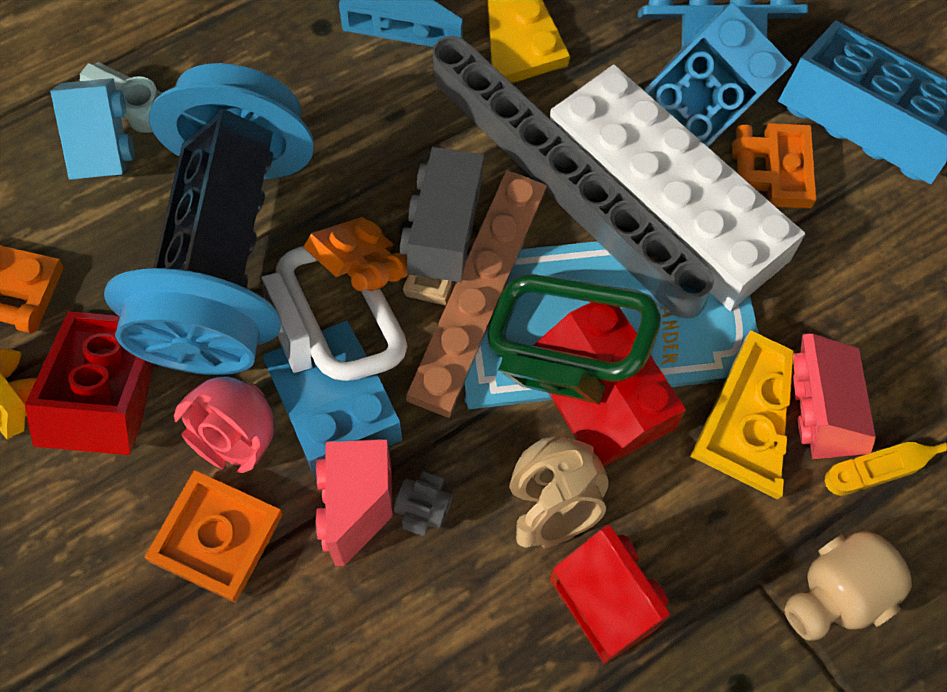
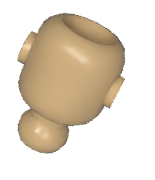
(850, 584)

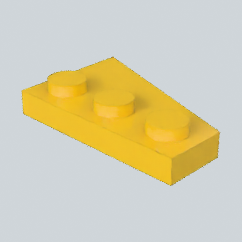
(524, 39)
(749, 417)

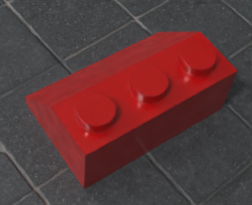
(631, 409)

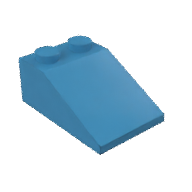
(332, 408)

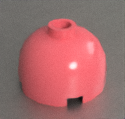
(227, 422)

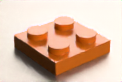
(214, 536)

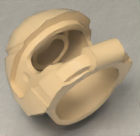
(566, 484)

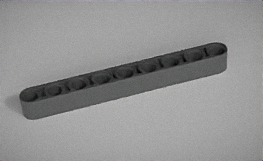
(518, 124)

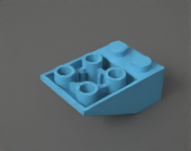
(718, 74)

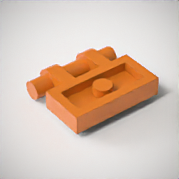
(789, 163)
(359, 251)

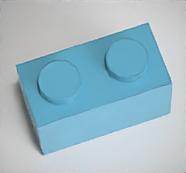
(92, 128)

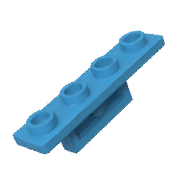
(701, 11)

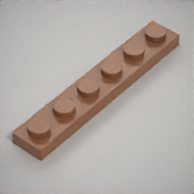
(475, 297)

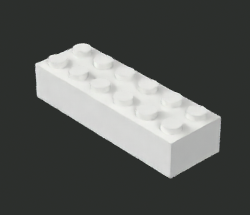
(680, 183)

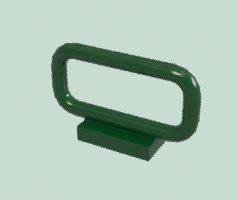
(565, 372)

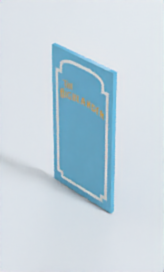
(685, 348)

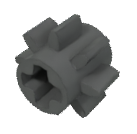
(423, 503)

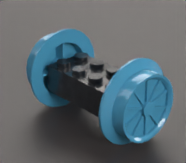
(194, 304)

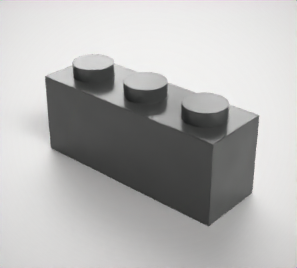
(443, 214)

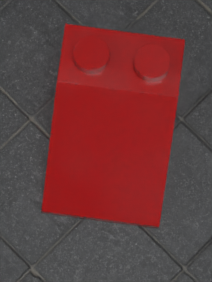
(88, 389)

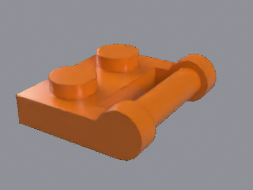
(29, 279)

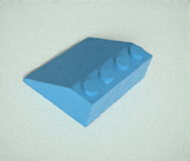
(873, 100)

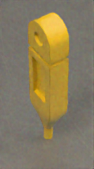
(880, 467)

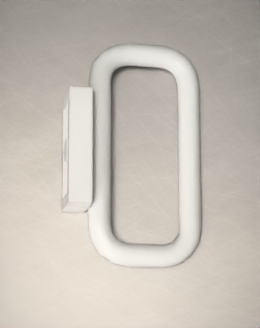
(302, 336)

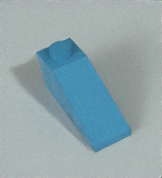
(400, 20)

